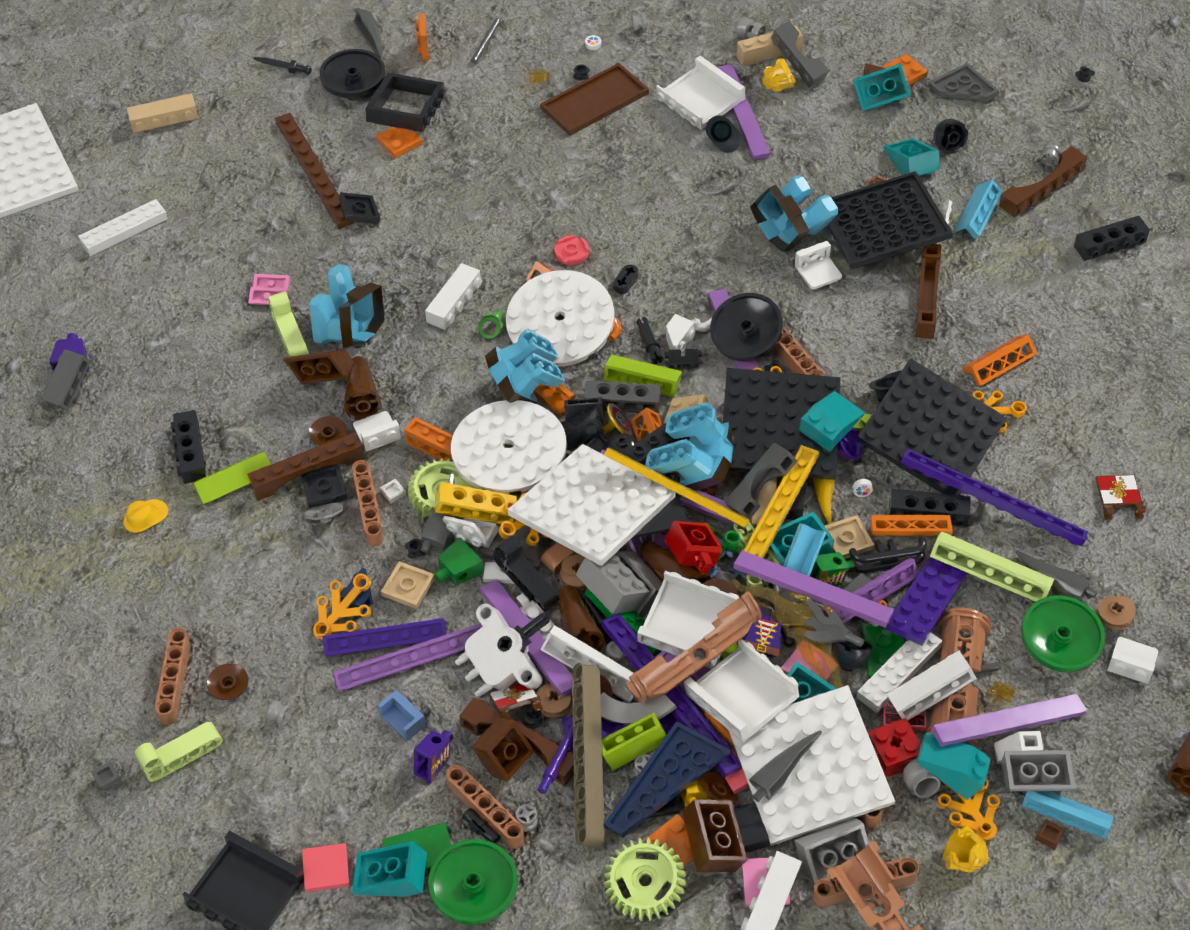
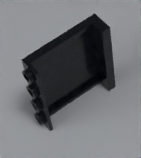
(244, 886)

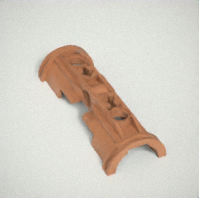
(951, 624)
(661, 677)
(870, 870)

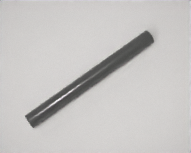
(486, 40)

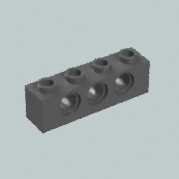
(627, 396)

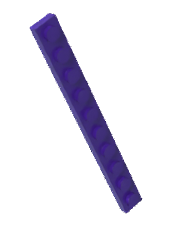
(994, 497)
(685, 712)

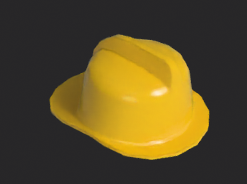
(144, 514)

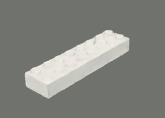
(123, 227)
(572, 651)
(897, 671)

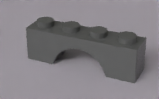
(809, 69)
(774, 463)

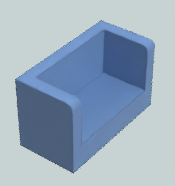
(401, 715)

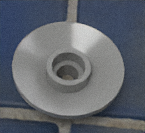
(324, 512)

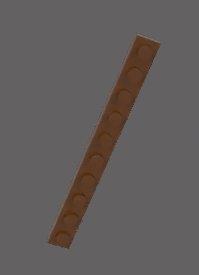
(312, 168)

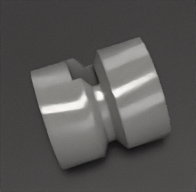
(748, 29)

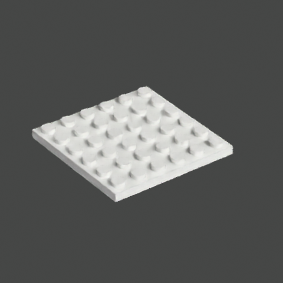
(591, 504)
(832, 779)

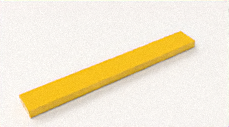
(676, 487)
(781, 502)

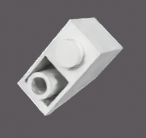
(679, 332)
(1018, 742)

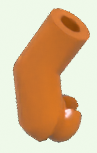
(617, 329)

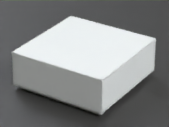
(392, 491)

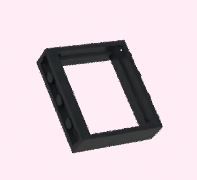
(400, 119)

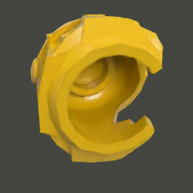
(778, 77)
(965, 851)

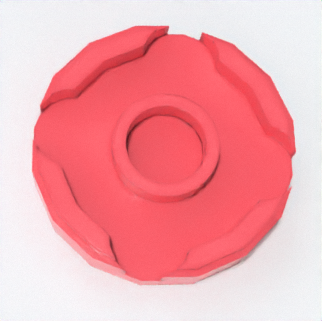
(571, 250)

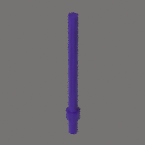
(551, 772)

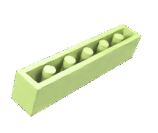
(991, 567)

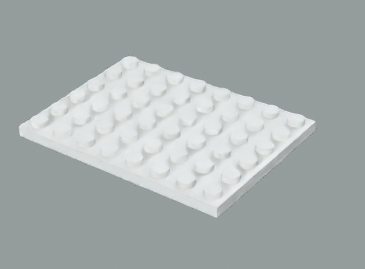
(30, 162)

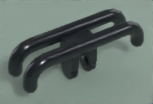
(887, 559)

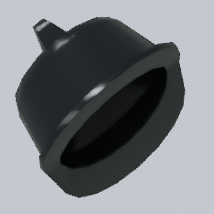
(723, 134)
(883, 385)

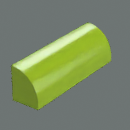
(632, 371)
(229, 478)

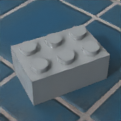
(613, 585)

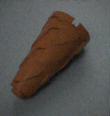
(360, 393)
(663, 560)
(577, 619)
(1180, 770)

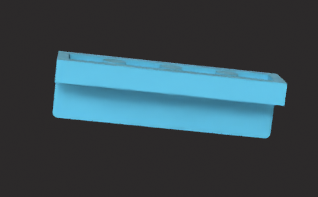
(979, 208)
(804, 549)
(1069, 812)

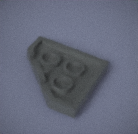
(964, 84)
(531, 553)

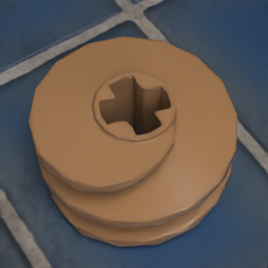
(568, 572)
(1116, 612)
(553, 704)

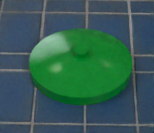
(1063, 633)
(473, 882)

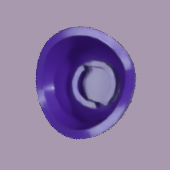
(849, 447)

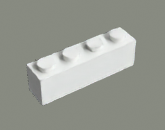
(453, 296)
(931, 686)
(773, 893)

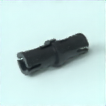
(480, 826)

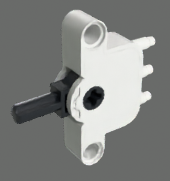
(501, 651)

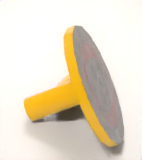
(618, 420)

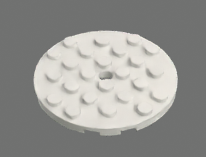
(572, 294)
(481, 452)

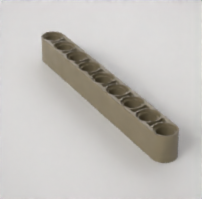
(587, 756)

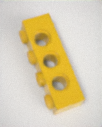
(472, 503)

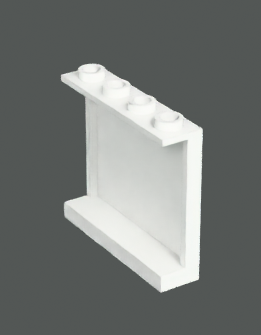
(702, 93)
(683, 615)
(743, 691)

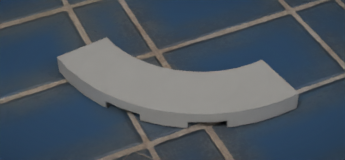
(631, 712)

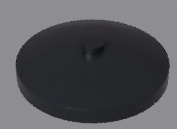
(352, 73)
(746, 327)

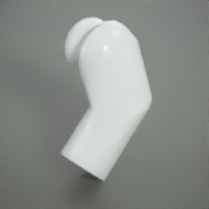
(701, 327)

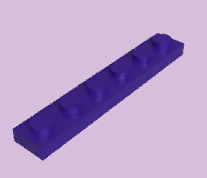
(383, 637)

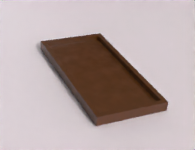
(594, 99)

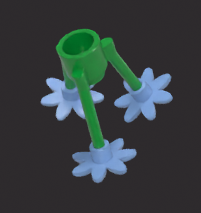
(730, 543)

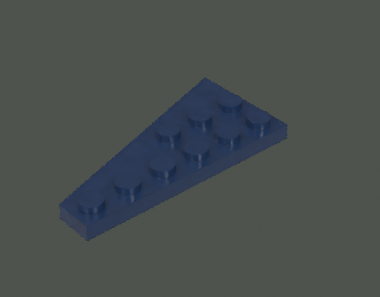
(671, 769)

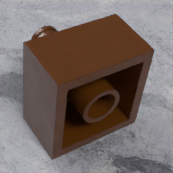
(502, 749)

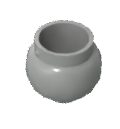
(920, 780)

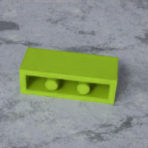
(633, 741)

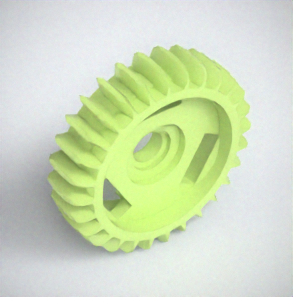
(430, 479)
(661, 871)

